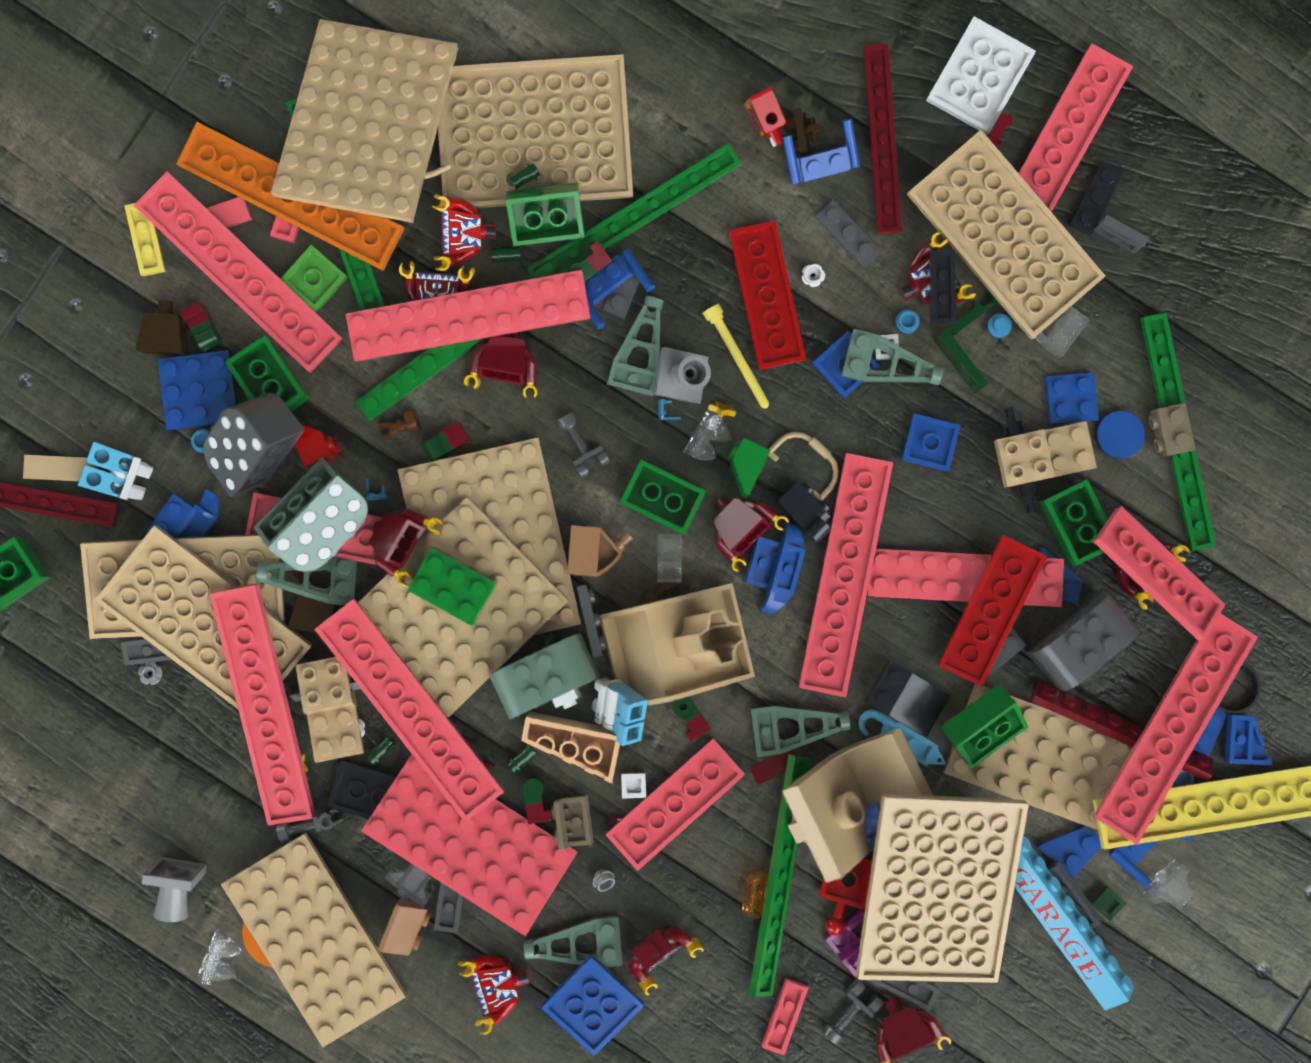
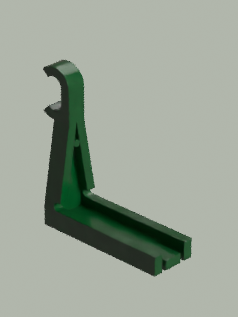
(956, 354)

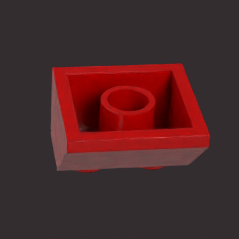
(316, 444)

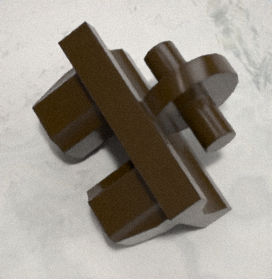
(799, 122)

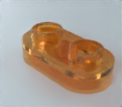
(754, 894)

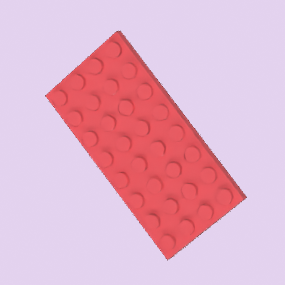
(487, 859)

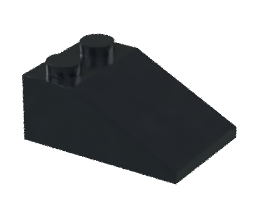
(907, 698)

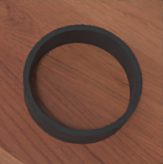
(1254, 695)

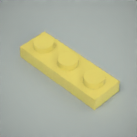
(145, 242)

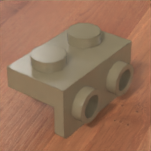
(1171, 430)
(572, 821)

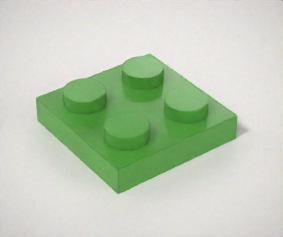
(314, 278)

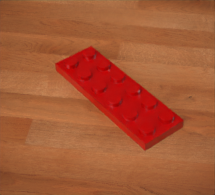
(767, 295)
(992, 610)

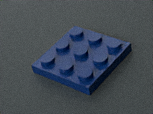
(196, 389)
(592, 1005)

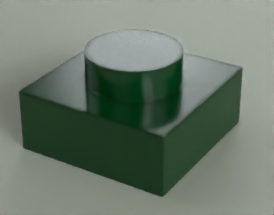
(1108, 903)

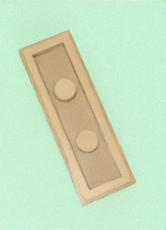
(54, 467)

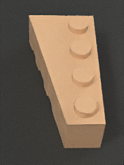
(574, 741)

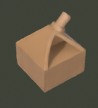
(593, 551)

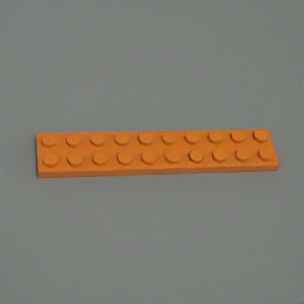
(252, 179)

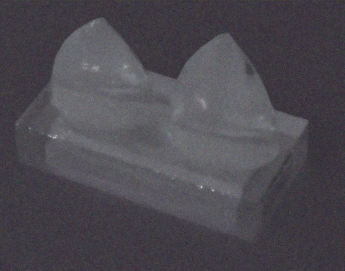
(709, 428)
(212, 967)

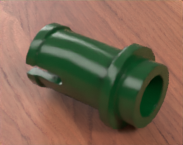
(525, 176)
(505, 254)
(549, 639)
(380, 750)
(524, 756)

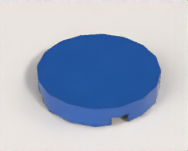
(1120, 434)

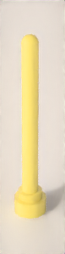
(715, 317)

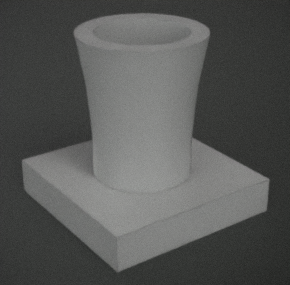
(671, 376)
(174, 880)

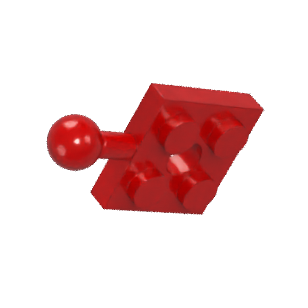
(852, 895)

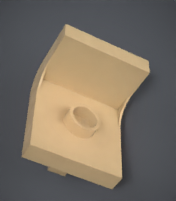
(678, 645)
(834, 797)

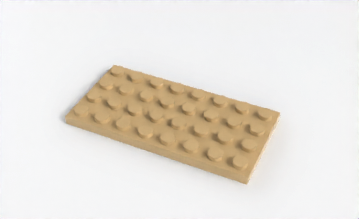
(1006, 234)
(230, 555)
(167, 601)
(1049, 764)
(314, 939)

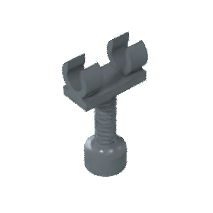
(568, 423)
(322, 821)
(833, 1032)

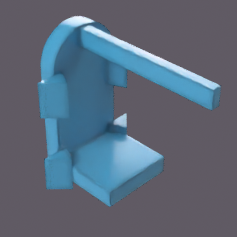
(662, 412)
(373, 496)

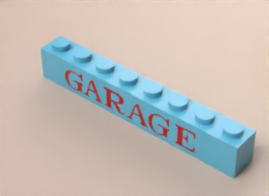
(1070, 930)

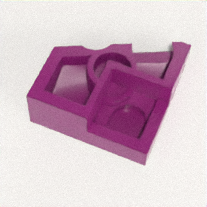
(848, 943)

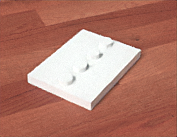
(981, 75)

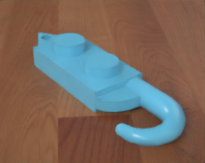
(923, 749)

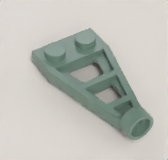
(859, 357)
(631, 377)
(341, 581)
(766, 730)
(607, 938)

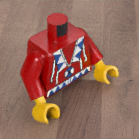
(461, 231)
(495, 987)

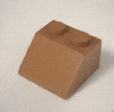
(404, 928)

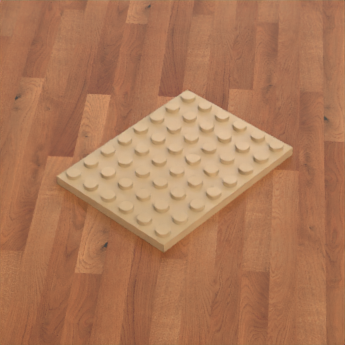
(549, 113)
(365, 120)
(514, 493)
(439, 648)
(940, 888)

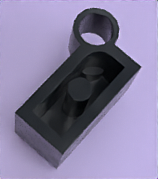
(806, 511)

